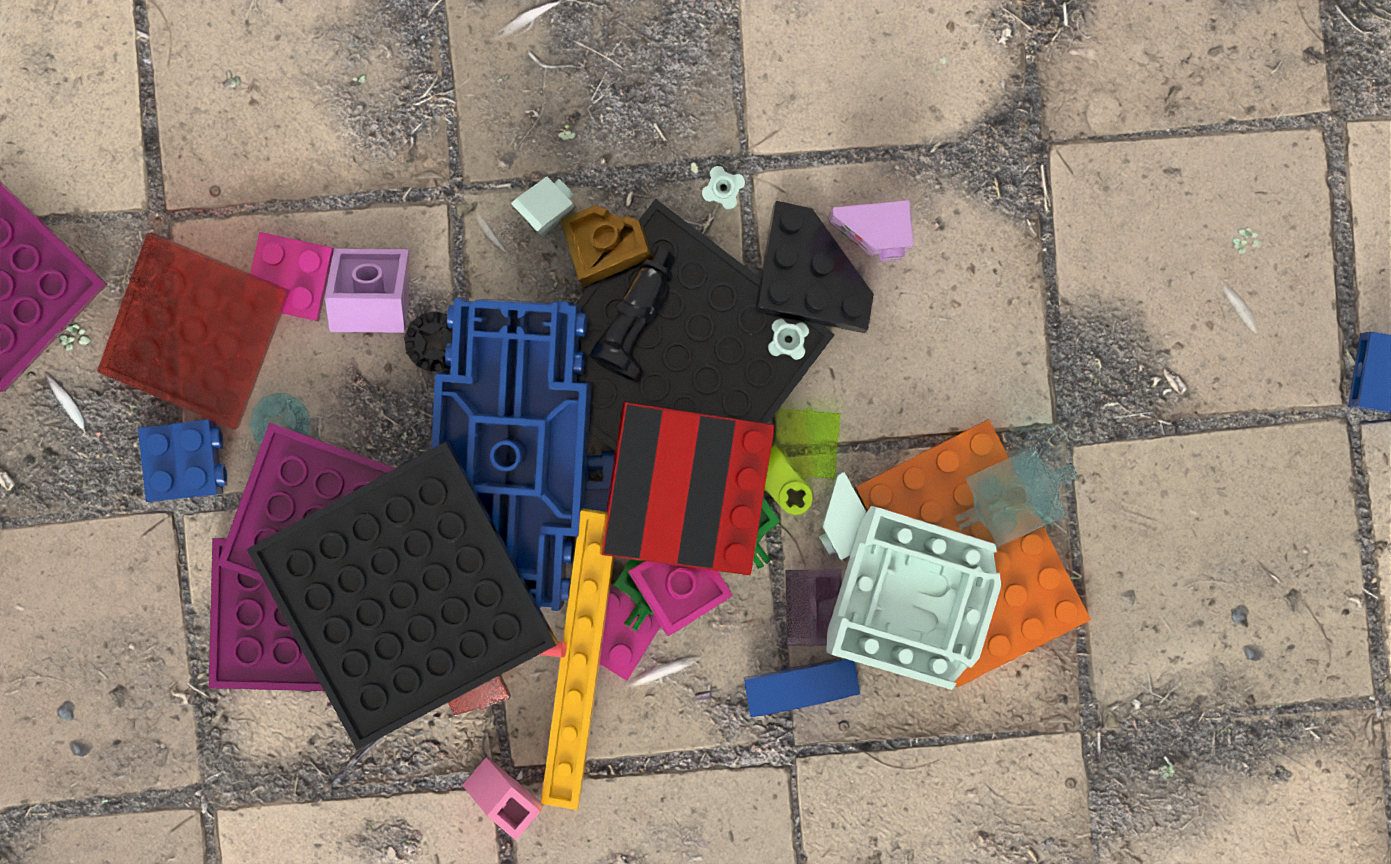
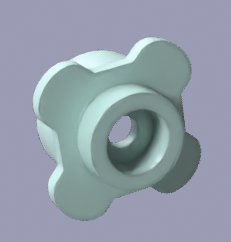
(728, 197)
(781, 330)

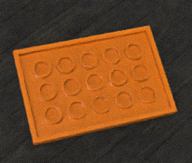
(1035, 591)

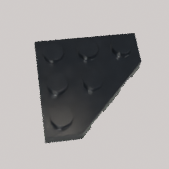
(809, 273)

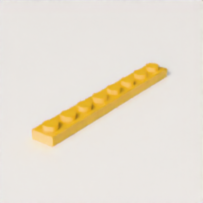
(579, 667)

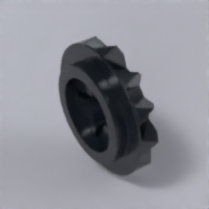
(416, 344)

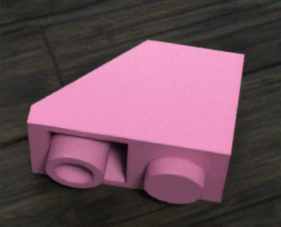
(502, 798)

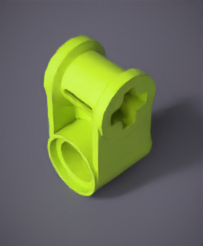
(782, 477)

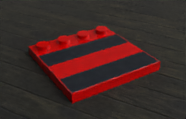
(686, 489)

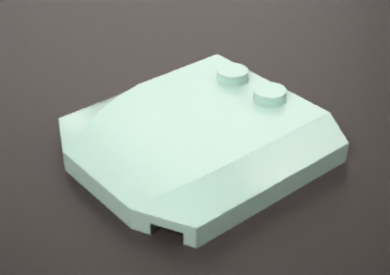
(914, 599)

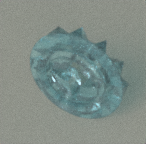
(273, 405)

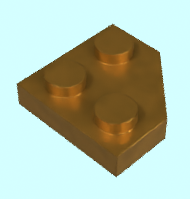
(604, 243)

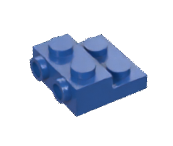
(182, 460)

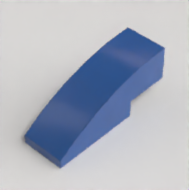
(801, 686)

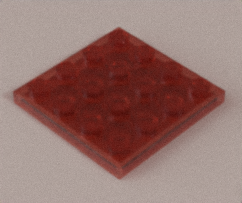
(193, 330)

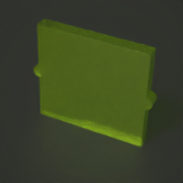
(809, 441)

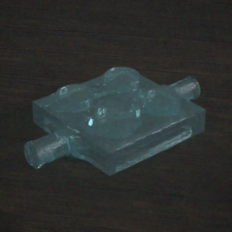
(1015, 496)

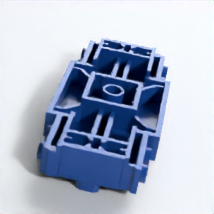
(520, 427)

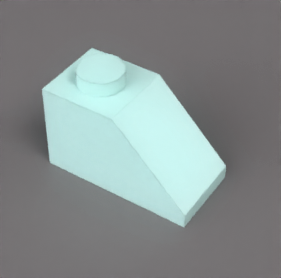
(545, 205)
(841, 518)

